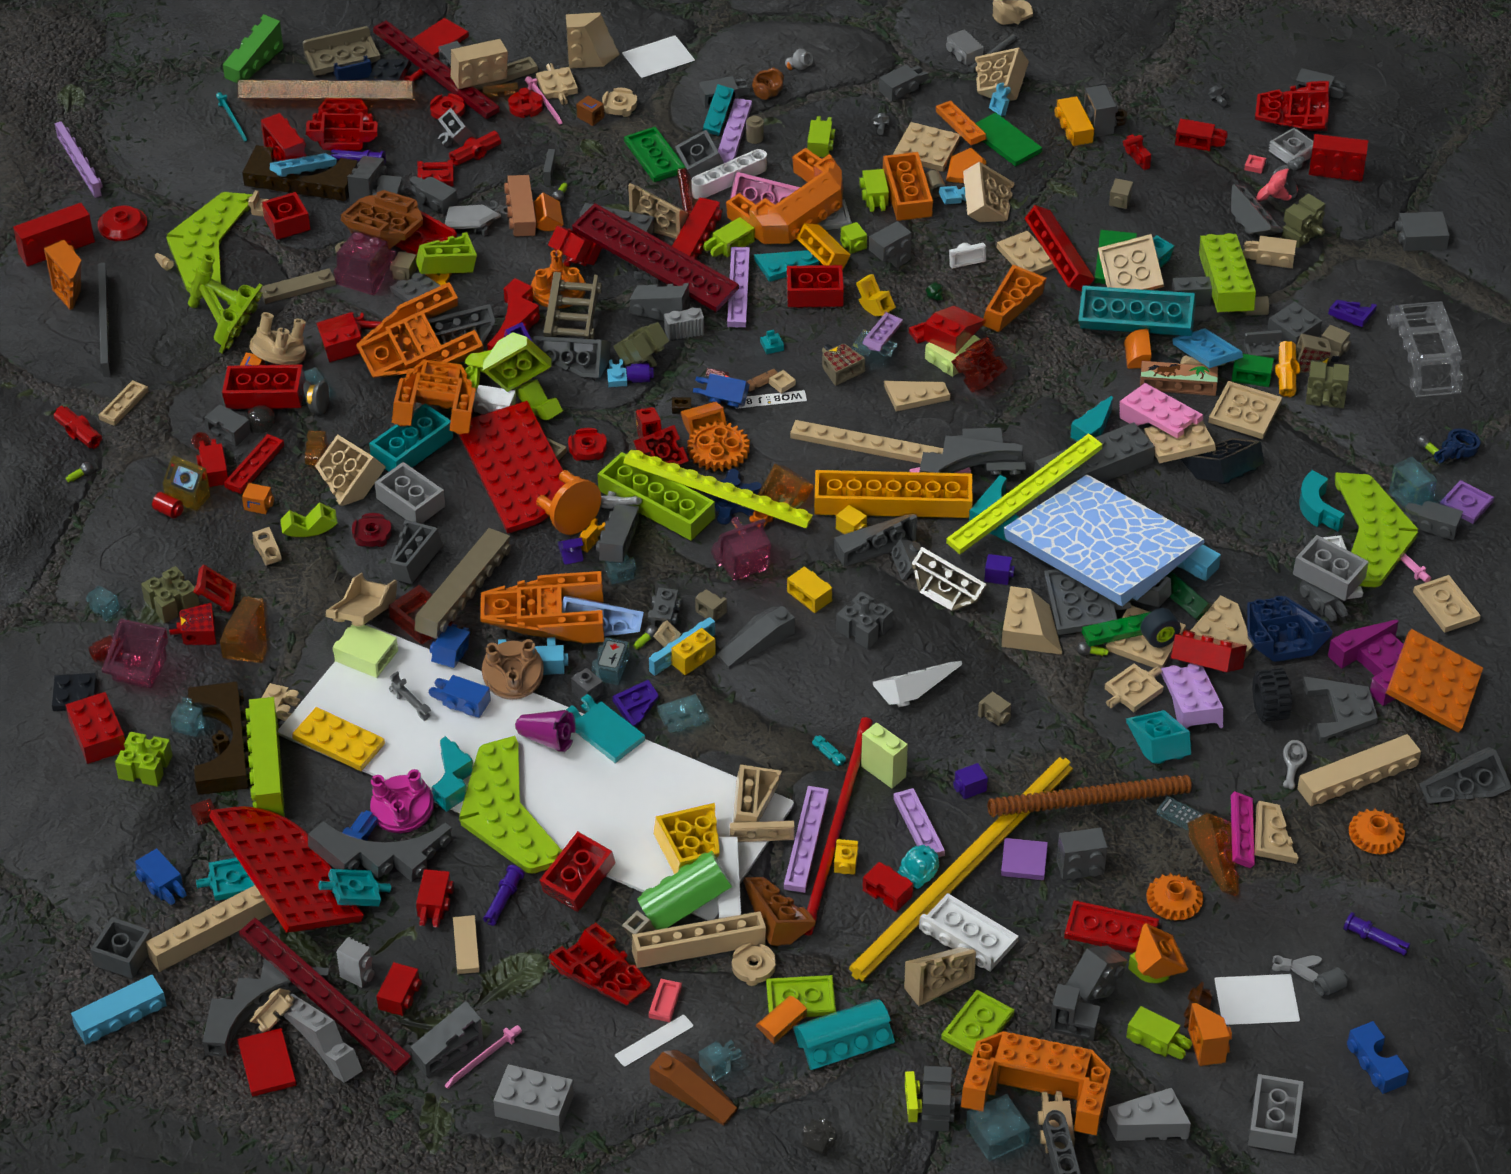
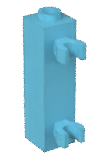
(552, 656)

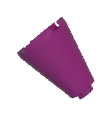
(548, 728)

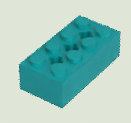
(414, 442)

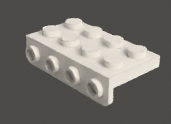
(964, 927)

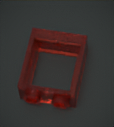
(405, 605)

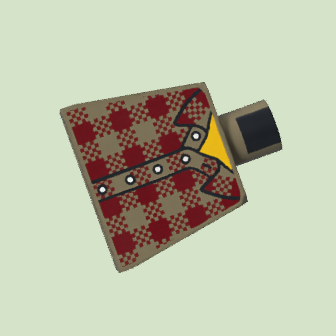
(1314, 349)
(842, 363)

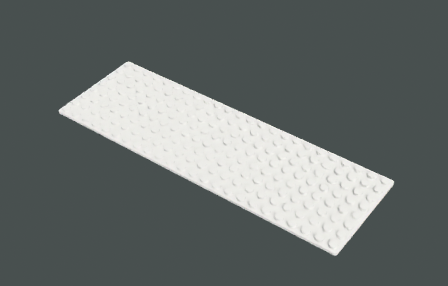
(558, 788)

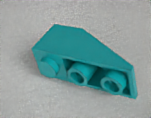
(1092, 421)

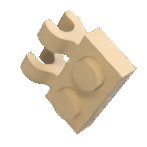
(282, 695)

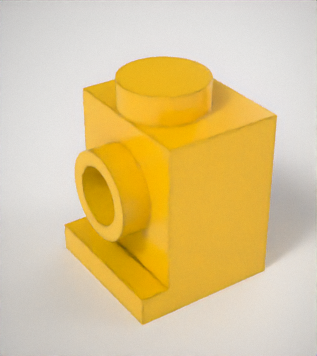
(846, 856)

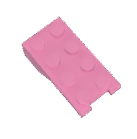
(1157, 408)

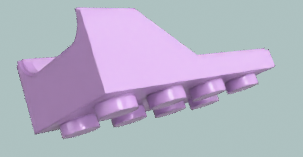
(1193, 695)

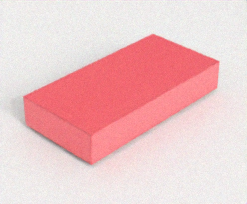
(665, 1000)

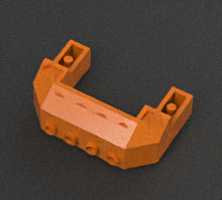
(806, 205)
(1041, 1068)

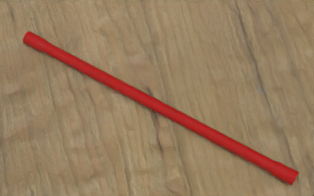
(837, 822)

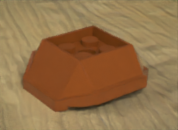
(384, 217)

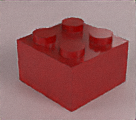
(286, 215)

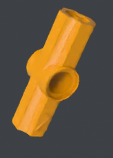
(1287, 369)

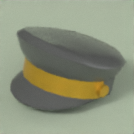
(317, 396)

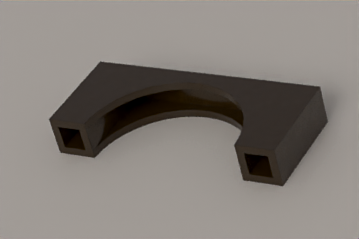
(328, 184)
(229, 769)

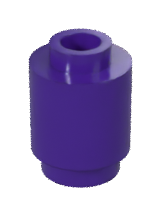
(639, 373)

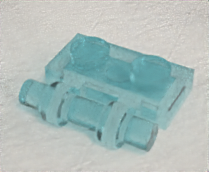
(682, 713)

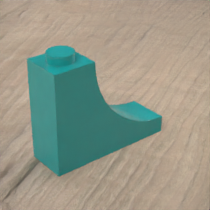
(992, 495)

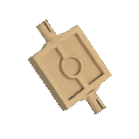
(557, 83)
(1134, 687)

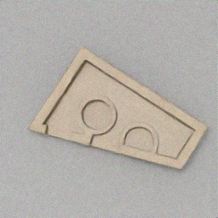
(915, 394)
(1271, 834)

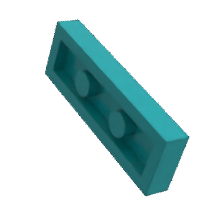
(718, 109)

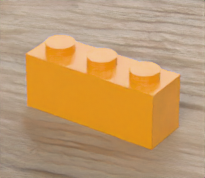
(1074, 121)
(822, 245)

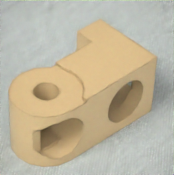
(267, 547)

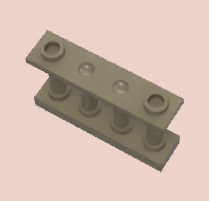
(557, 300)

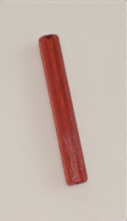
(685, 190)

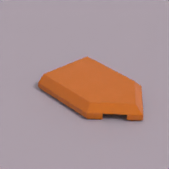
(962, 162)

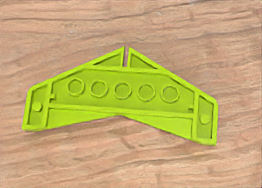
(203, 234)
(1382, 526)
(495, 812)

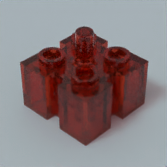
(979, 364)

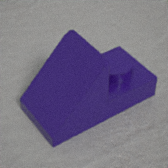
(571, 550)

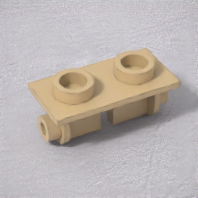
(278, 1001)

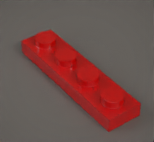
(254, 463)

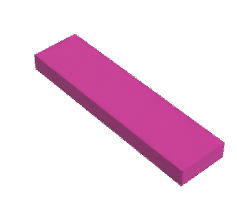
(1242, 830)

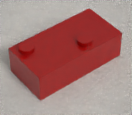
(67, 224)
(264, 385)

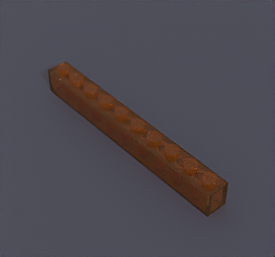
(325, 89)

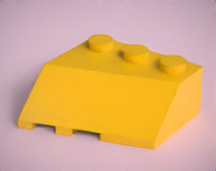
(687, 835)

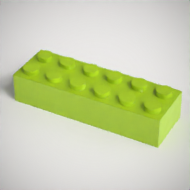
(1228, 273)
(662, 498)
(265, 755)

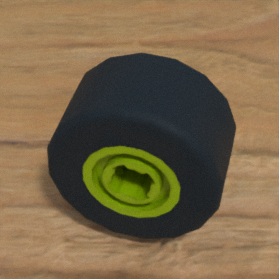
(1160, 627)

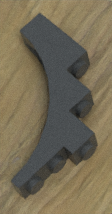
(406, 856)
(229, 1015)

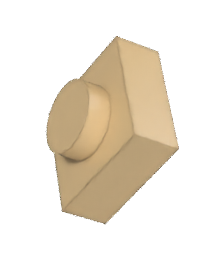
(782, 381)
(666, 633)

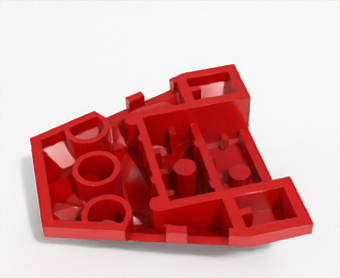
(1298, 108)
(342, 124)
(600, 966)

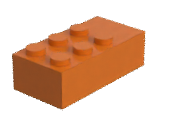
(907, 186)

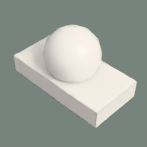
(967, 255)

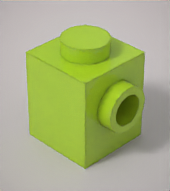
(853, 238)

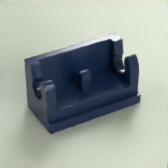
(354, 71)

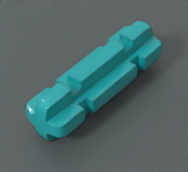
(828, 750)

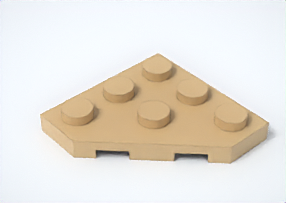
(1224, 623)

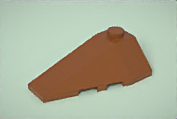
(781, 917)
(691, 1084)

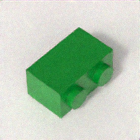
(1253, 370)

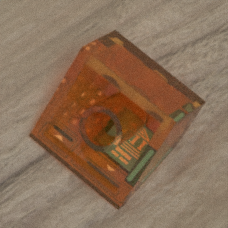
(786, 486)

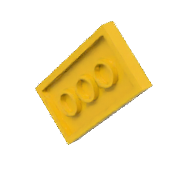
(338, 738)

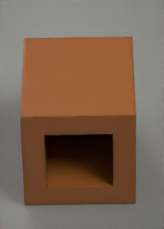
(590, 110)

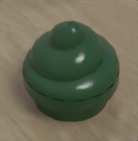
(935, 291)

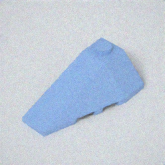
(616, 619)

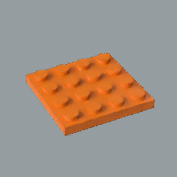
(1434, 680)

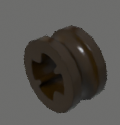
(1121, 117)

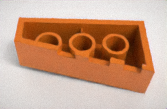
(1013, 296)

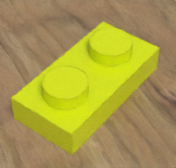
(912, 1088)

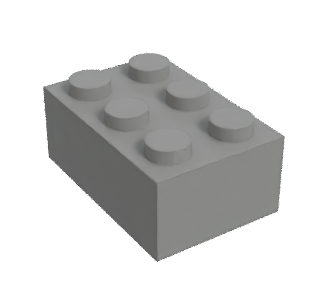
(410, 494)
(1330, 567)
(533, 1098)
(1275, 1113)

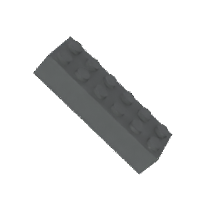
(1120, 453)

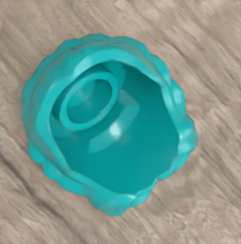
(919, 865)

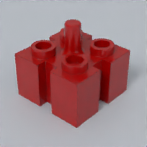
(574, 247)
(662, 445)

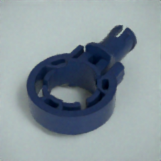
(1453, 447)

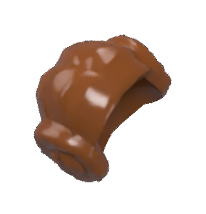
(768, 83)

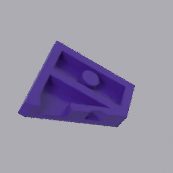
(1352, 312)
(636, 702)

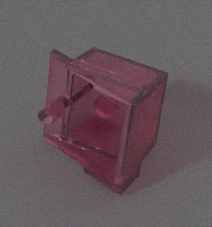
(363, 263)
(743, 549)
(136, 653)

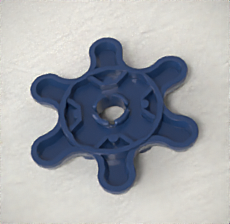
(727, 508)

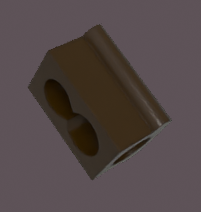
(680, 404)
(220, 742)

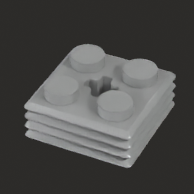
(1291, 145)

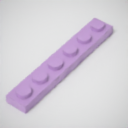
(734, 129)
(81, 163)
(739, 273)
(806, 839)

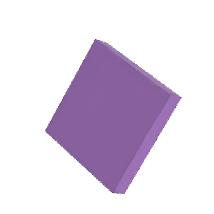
(1469, 500)
(1024, 859)

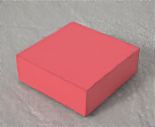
(1255, 164)

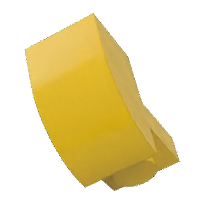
(872, 299)

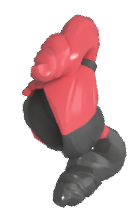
(1282, 182)

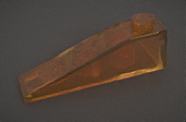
(245, 632)
(1214, 844)

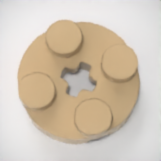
(623, 108)
(753, 974)

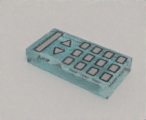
(1177, 812)

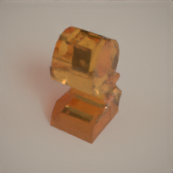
(315, 446)

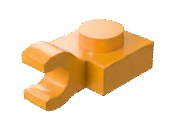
(591, 534)

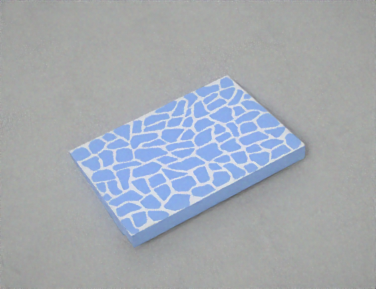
(1103, 539)

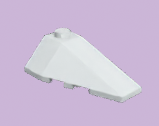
(911, 686)

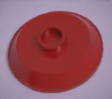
(122, 223)

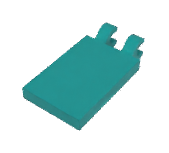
(606, 729)

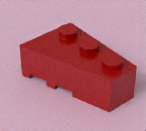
(1208, 652)

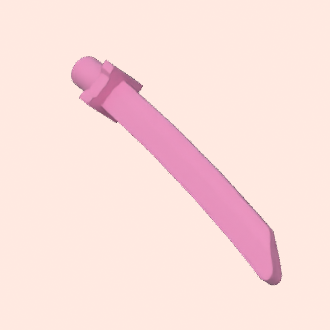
(532, 83)
(1419, 572)
(509, 1036)

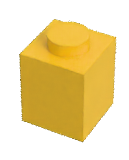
(850, 520)

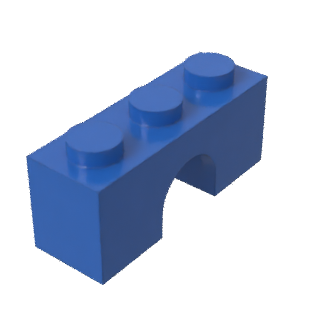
(1384, 1072)

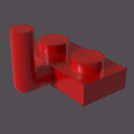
(1134, 147)

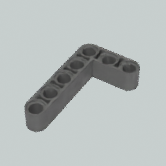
(1062, 1135)

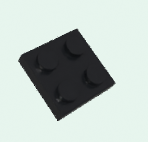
(390, 70)
(72, 688)

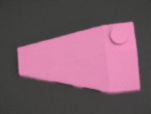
(758, 188)

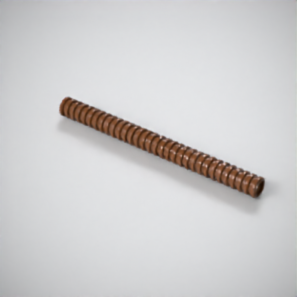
(1089, 796)

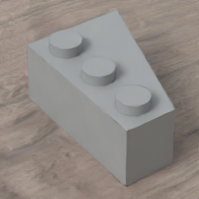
(1149, 1116)

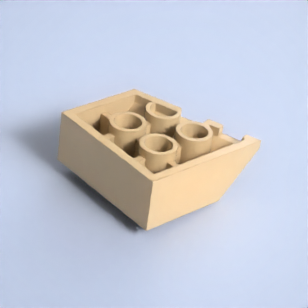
(1000, 67)

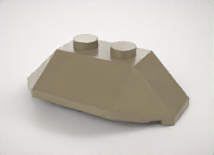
(945, 582)

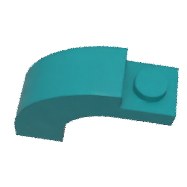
(1313, 507)

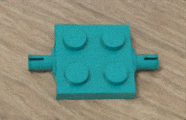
(226, 879)
(354, 887)

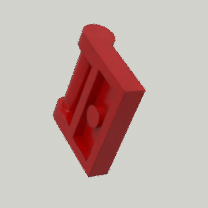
(444, 175)
(218, 584)

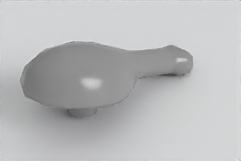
(611, 500)
(1294, 756)

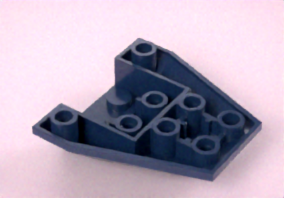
(1284, 629)

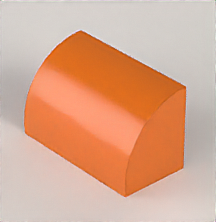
(547, 213)
(1137, 348)
(701, 415)
(782, 1019)

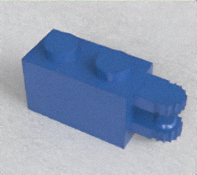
(724, 389)
(450, 646)
(462, 695)
(160, 876)

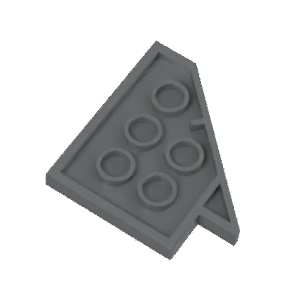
(1076, 604)

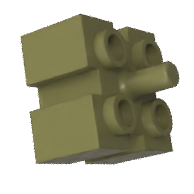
(1304, 220)
(641, 344)
(1327, 385)
(169, 594)

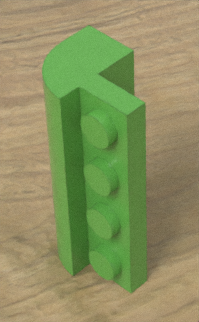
(684, 891)

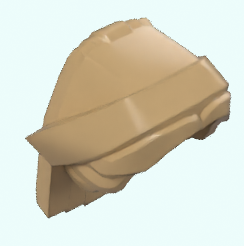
(1011, 11)

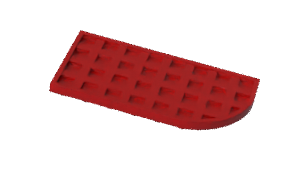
(513, 463)
(283, 868)

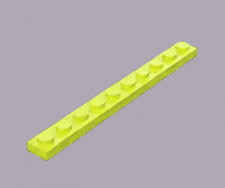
(722, 490)
(1024, 494)

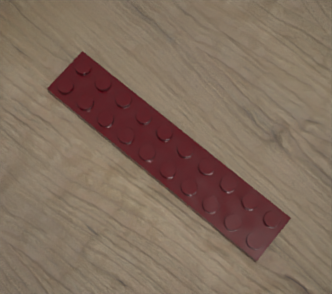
(655, 256)

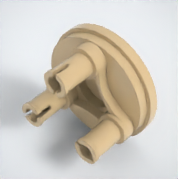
(279, 346)

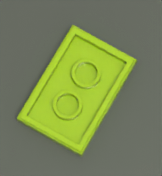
(812, 991)
(977, 1020)

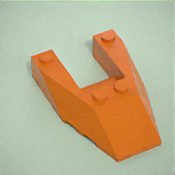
(408, 338)
(438, 385)
(537, 607)

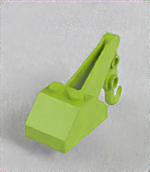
(509, 362)

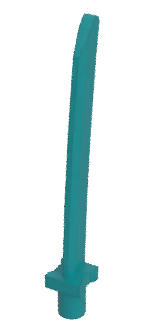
(223, 102)

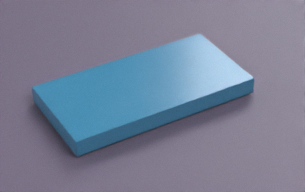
(1207, 348)

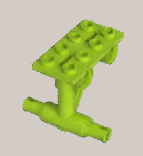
(241, 302)

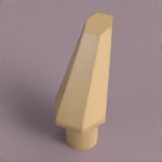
(164, 261)

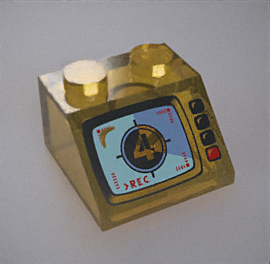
(186, 482)

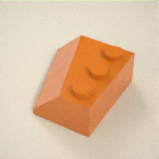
(64, 272)

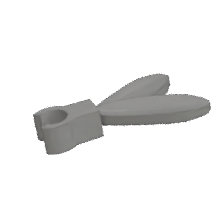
(1299, 966)

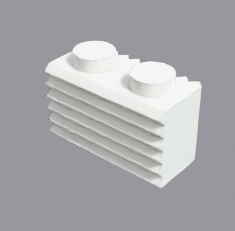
(491, 399)

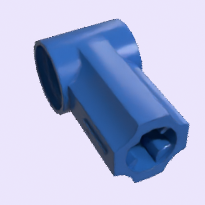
(362, 826)

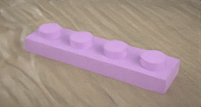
(882, 332)
(917, 820)

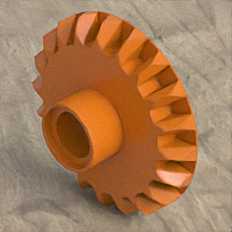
(1376, 831)
(1174, 897)

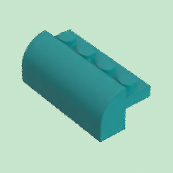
(844, 1033)

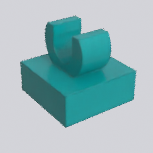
(772, 342)

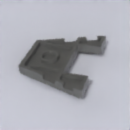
(1350, 705)

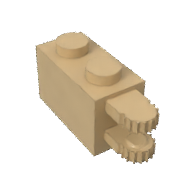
(1271, 251)
(1060, 1105)

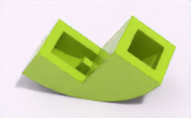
(540, 405)
(316, 522)

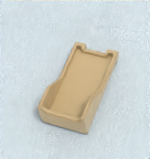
(363, 601)

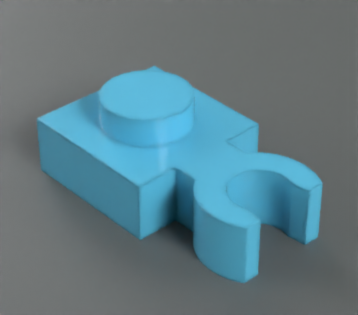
(999, 102)
(952, 194)
(616, 374)

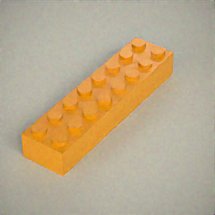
(894, 493)

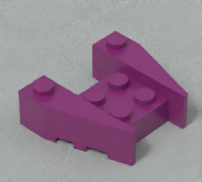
(1375, 649)

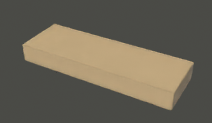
(123, 403)
(762, 831)
(466, 944)

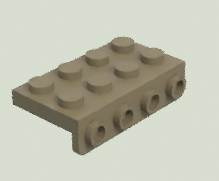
(341, 48)

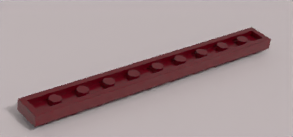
(434, 68)
(325, 996)

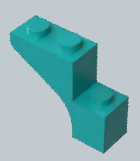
(457, 767)

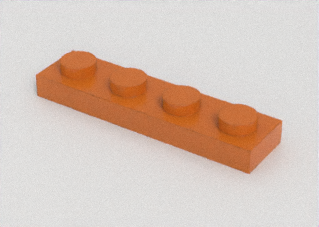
(960, 122)

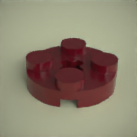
(365, 537)

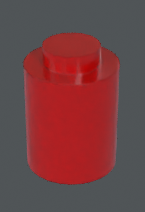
(167, 505)

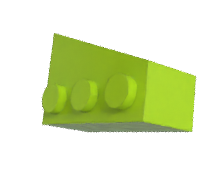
(448, 256)

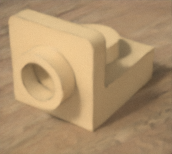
(255, 203)

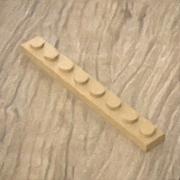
(860, 441)

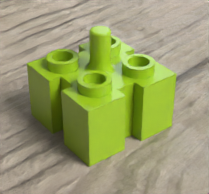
(143, 759)

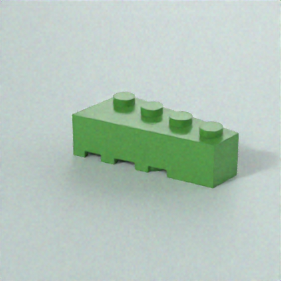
(254, 50)

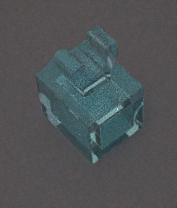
(187, 718)
(716, 1059)

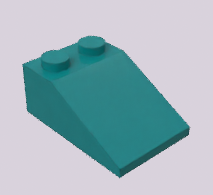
(1160, 736)

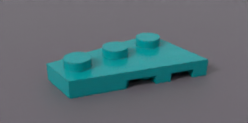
(775, 264)

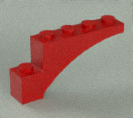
(520, 308)

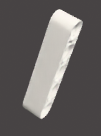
(724, 174)
(729, 900)

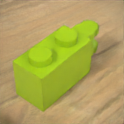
(820, 137)
(874, 189)
(735, 234)
(1157, 1034)

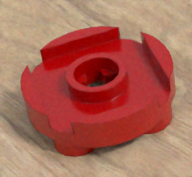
(525, 103)
(440, 105)
(580, 451)

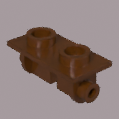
(1199, 996)

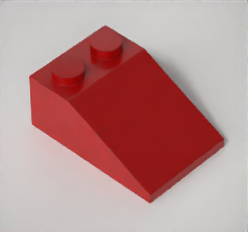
(951, 328)
(339, 336)

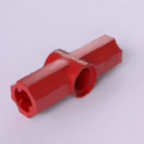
(475, 148)
(77, 427)

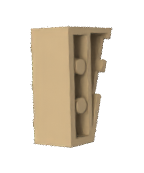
(753, 792)

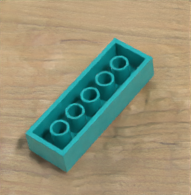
(1137, 309)

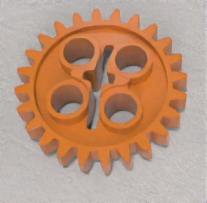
(718, 446)

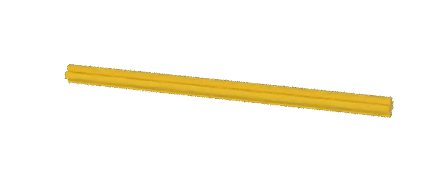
(953, 876)

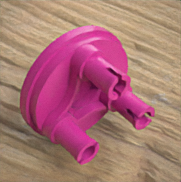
(401, 802)

